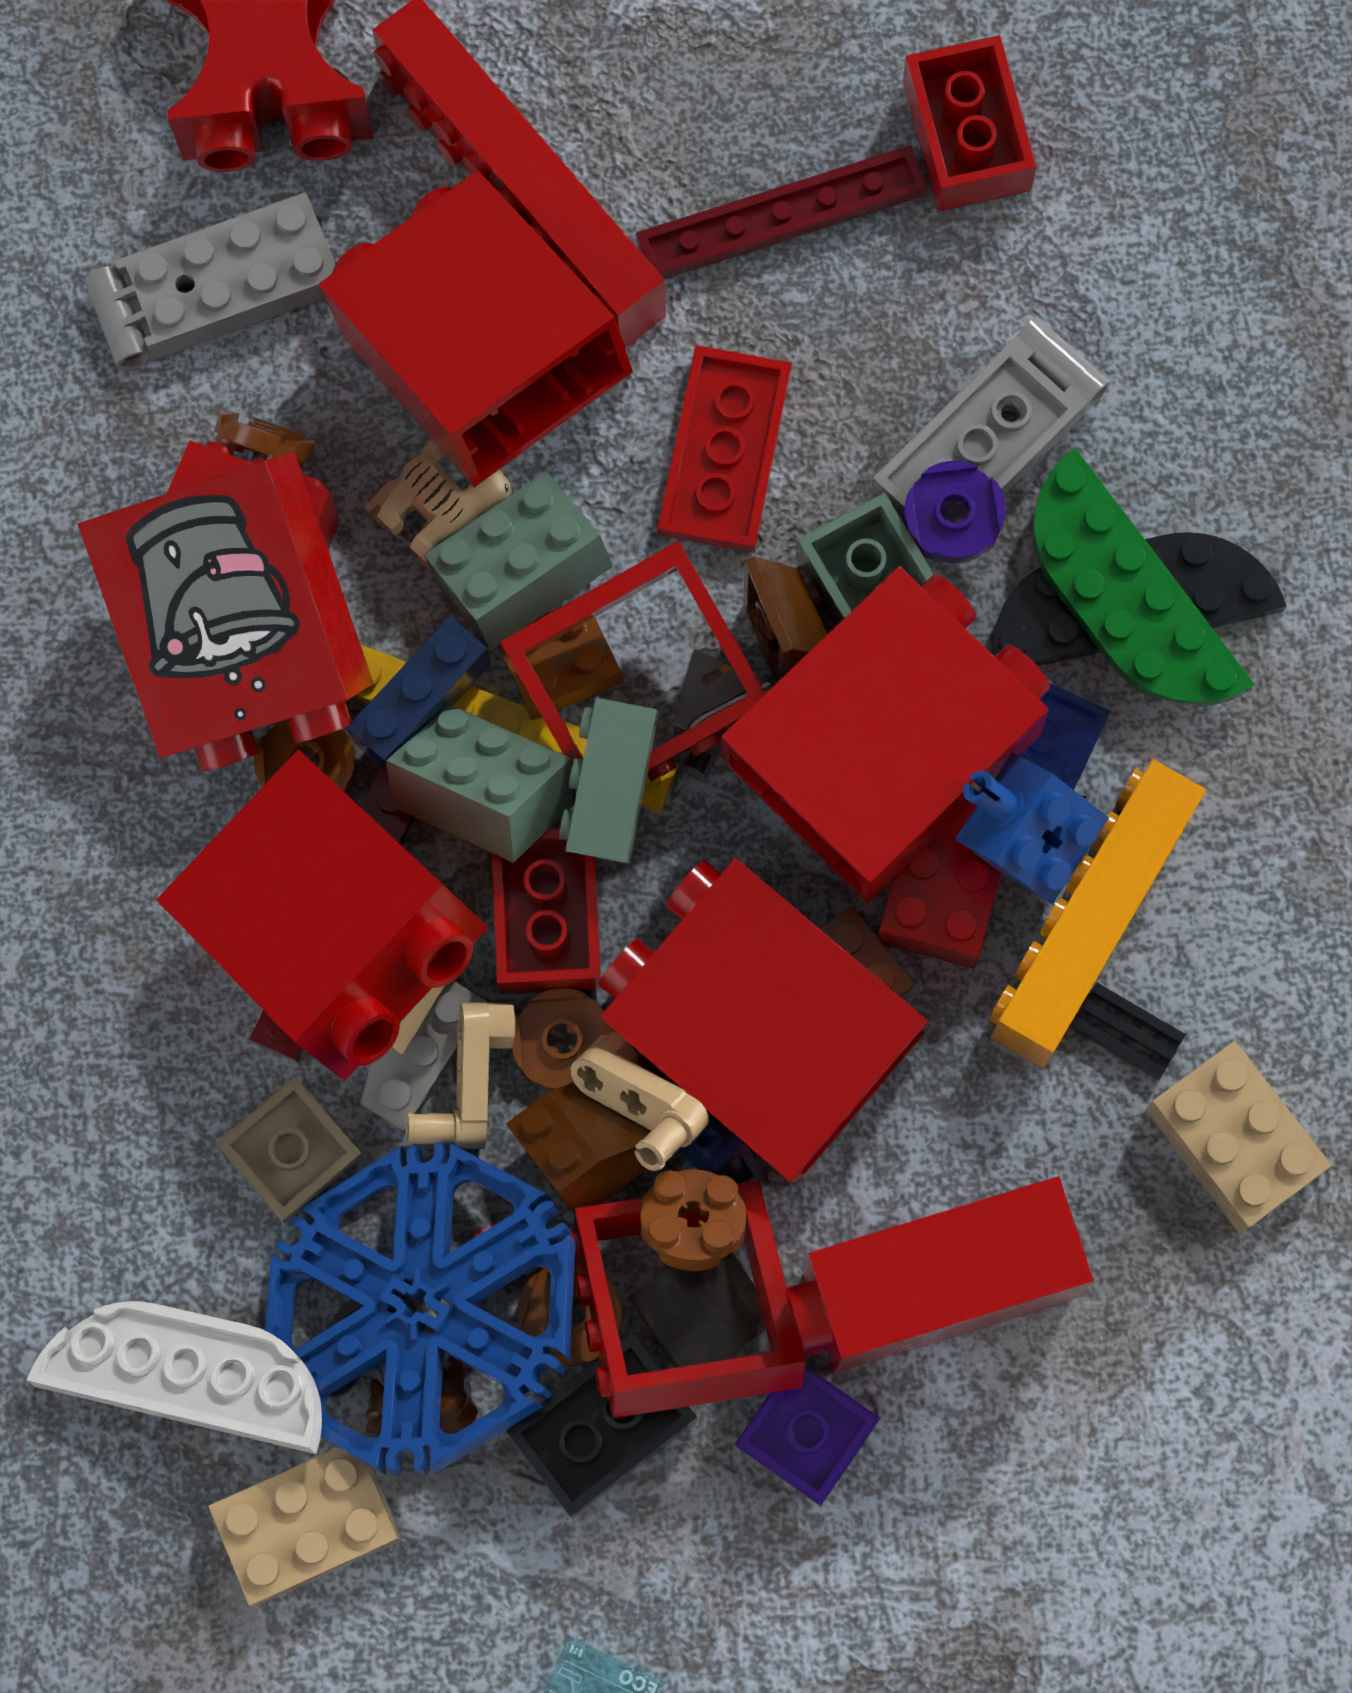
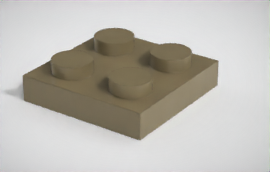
(289, 1149)

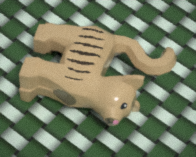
(435, 498)

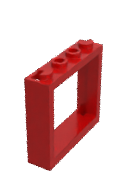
(600, 599)
(697, 1383)

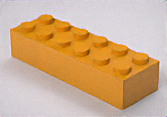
(1101, 907)

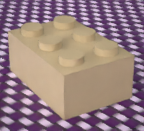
(1237, 1137)
(304, 1524)

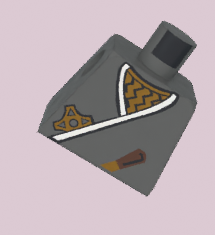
(707, 690)

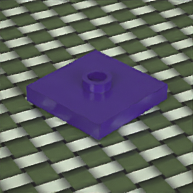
(808, 1435)

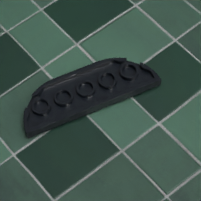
(1213, 572)

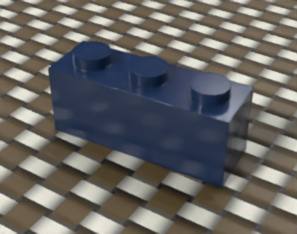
(420, 691)

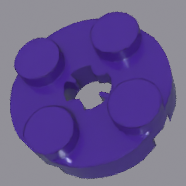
(930, 497)

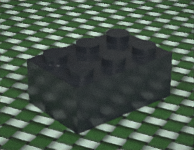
(580, 1444)

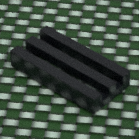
(1137, 1014)

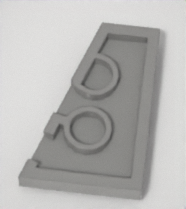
(405, 1081)

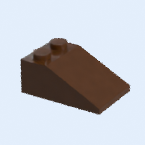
(782, 613)
(581, 1143)

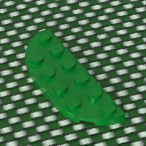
(1127, 593)

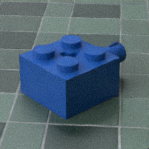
(1029, 826)

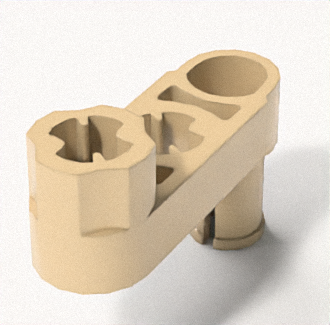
(479, 1029)
(613, 1078)

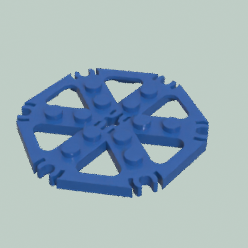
(457, 1277)

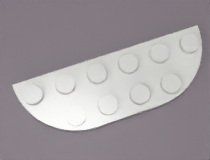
(186, 1371)

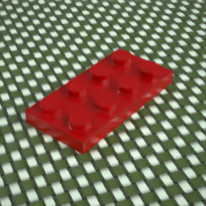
(724, 449)

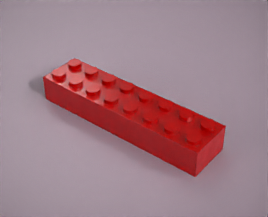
(490, 135)

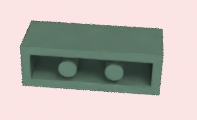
(609, 780)

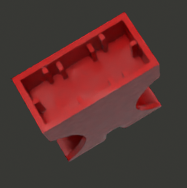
(263, 70)

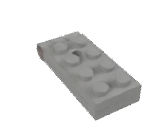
(239, 276)
(1031, 378)

